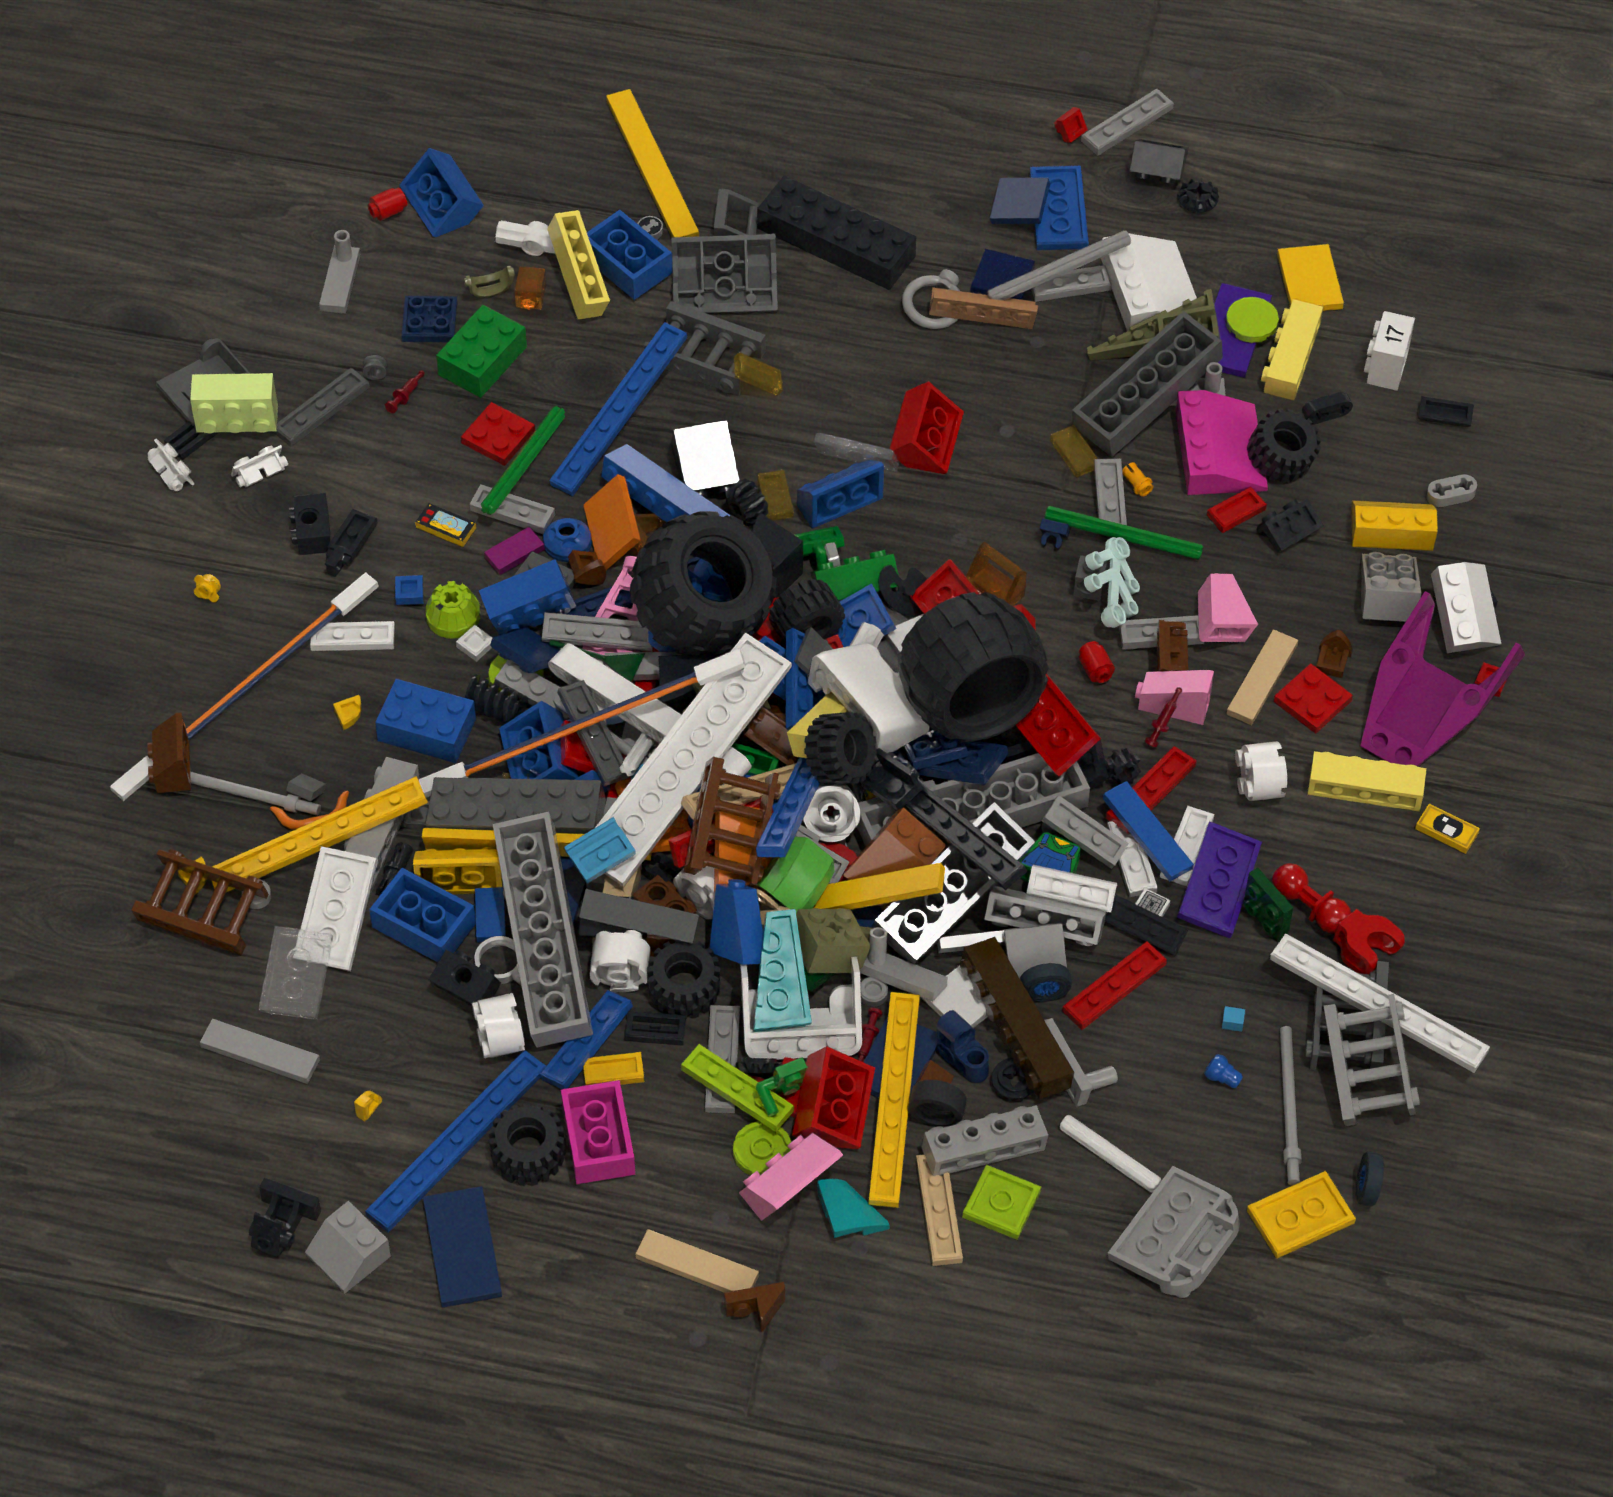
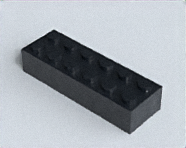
(836, 232)

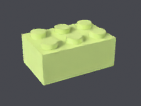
(234, 402)

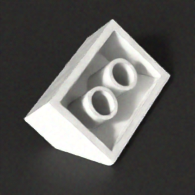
(1465, 606)

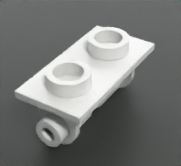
(268, 460)
(176, 472)

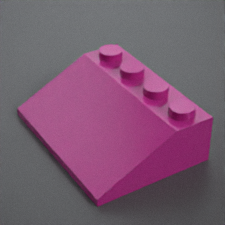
(1215, 443)

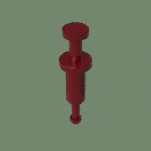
(401, 396)
(1163, 719)
(869, 1031)

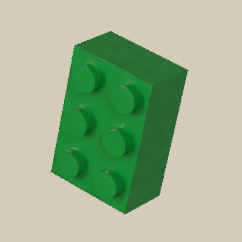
(481, 351)

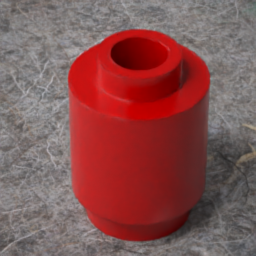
(387, 203)
(1096, 662)

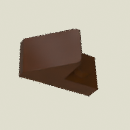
(761, 1299)

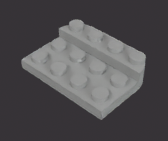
(1178, 1233)

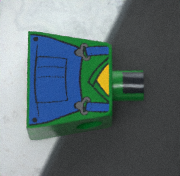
(1052, 853)

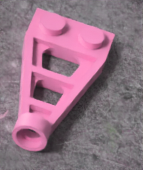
(609, 608)

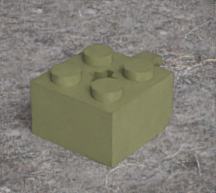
(831, 940)

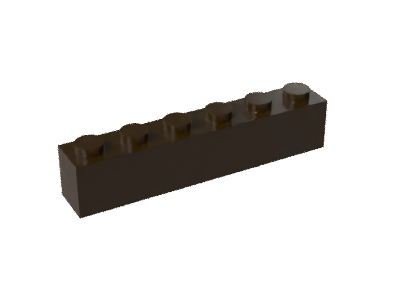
(1016, 1018)

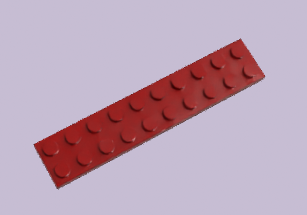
(1054, 723)

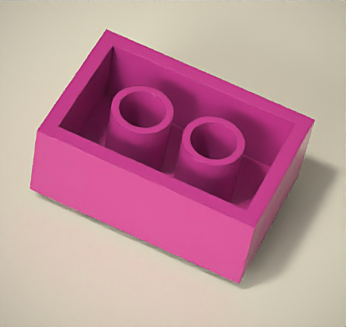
(598, 1132)

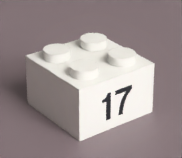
(1389, 350)

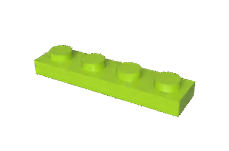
(734, 1086)

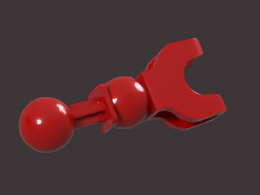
(1353, 930)

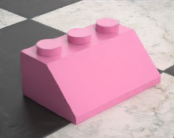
(788, 1174)

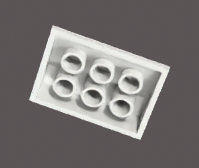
(1147, 278)

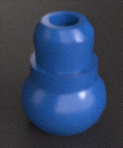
(1222, 1071)

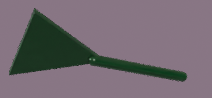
(624, 665)

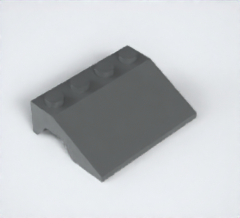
(725, 273)

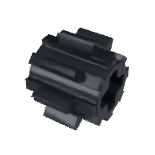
(1123, 765)

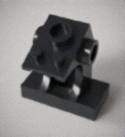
(286, 1205)

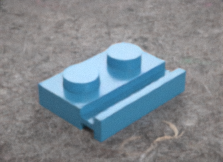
(600, 850)

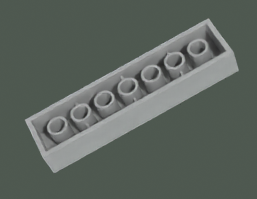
(1019, 788)
(542, 929)

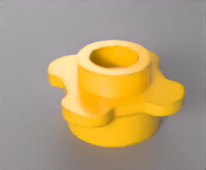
(207, 587)

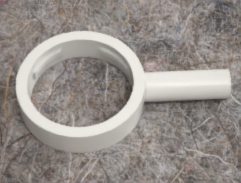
(498, 941)

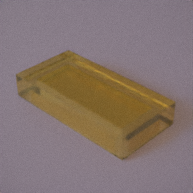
(758, 373)
(1074, 450)
(776, 494)

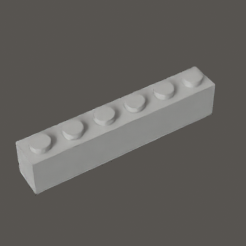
(379, 839)

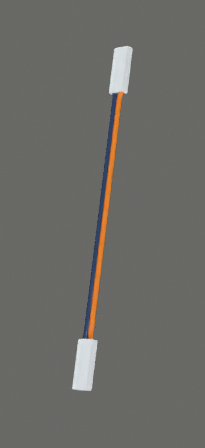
(342, 603)
(703, 674)

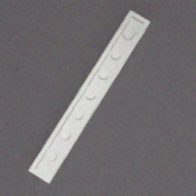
(1369, 996)

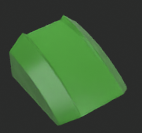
(800, 876)

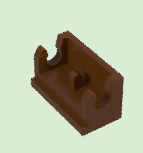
(1172, 646)
(771, 734)

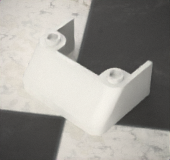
(832, 1027)

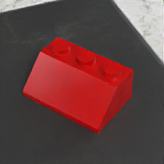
(926, 429)
(834, 1098)

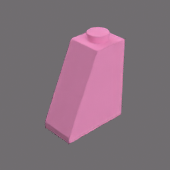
(1223, 611)
(1161, 686)

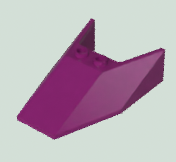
(1419, 705)

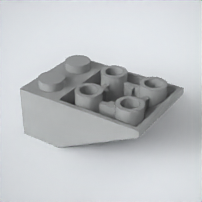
(1389, 586)

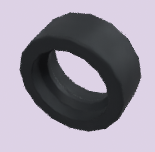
(937, 1103)

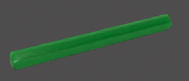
(522, 460)
(1126, 532)

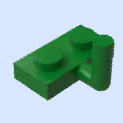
(815, 541)
(785, 1080)

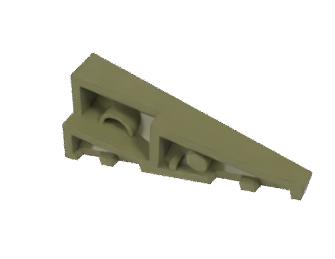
(1130, 342)

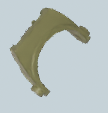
(504, 277)

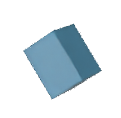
(1233, 1018)

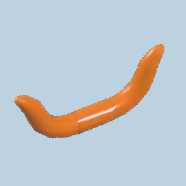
(293, 824)

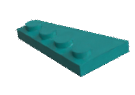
(782, 985)

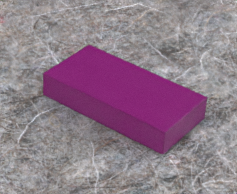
(513, 550)

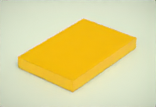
(1310, 276)
(1301, 1214)

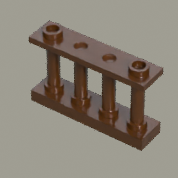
(704, 830)
(203, 929)

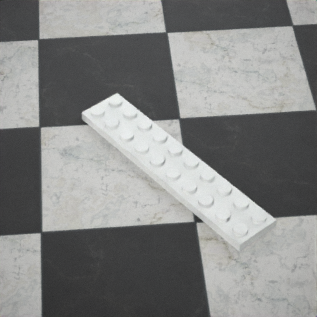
(678, 763)

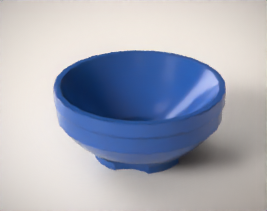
(560, 546)
(713, 584)

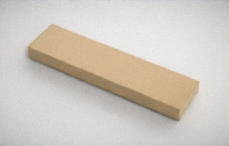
(1262, 677)
(939, 1215)
(695, 1263)

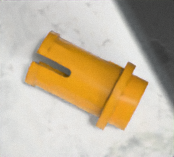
(1141, 484)

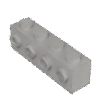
(1027, 910)
(984, 1140)

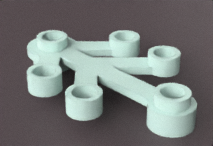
(1117, 552)

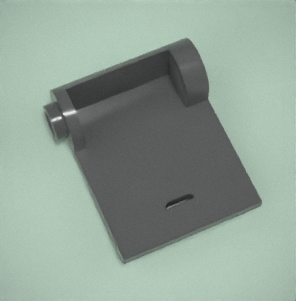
(214, 359)

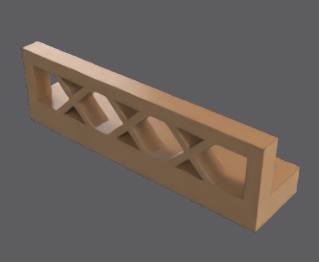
(982, 309)

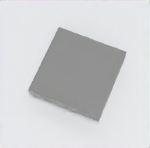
(1035, 946)

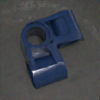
(960, 1048)

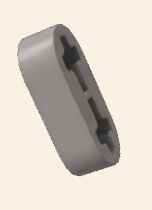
(1452, 491)

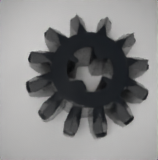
(746, 501)

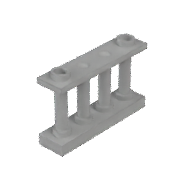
(1348, 1078)

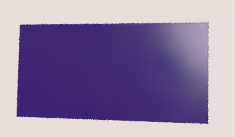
(1236, 353)
(1219, 879)

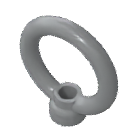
(945, 280)

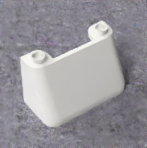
(870, 688)

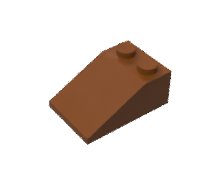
(897, 846)

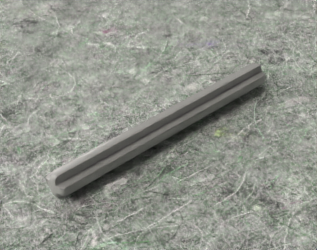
(1060, 266)

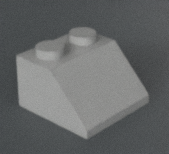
(348, 1247)

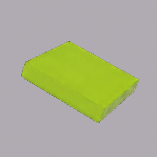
(1001, 1202)

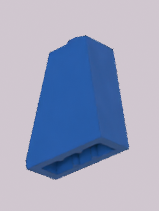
(737, 923)

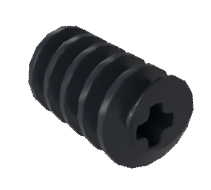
(493, 702)

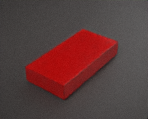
(1236, 509)

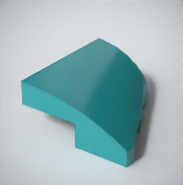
(848, 1209)

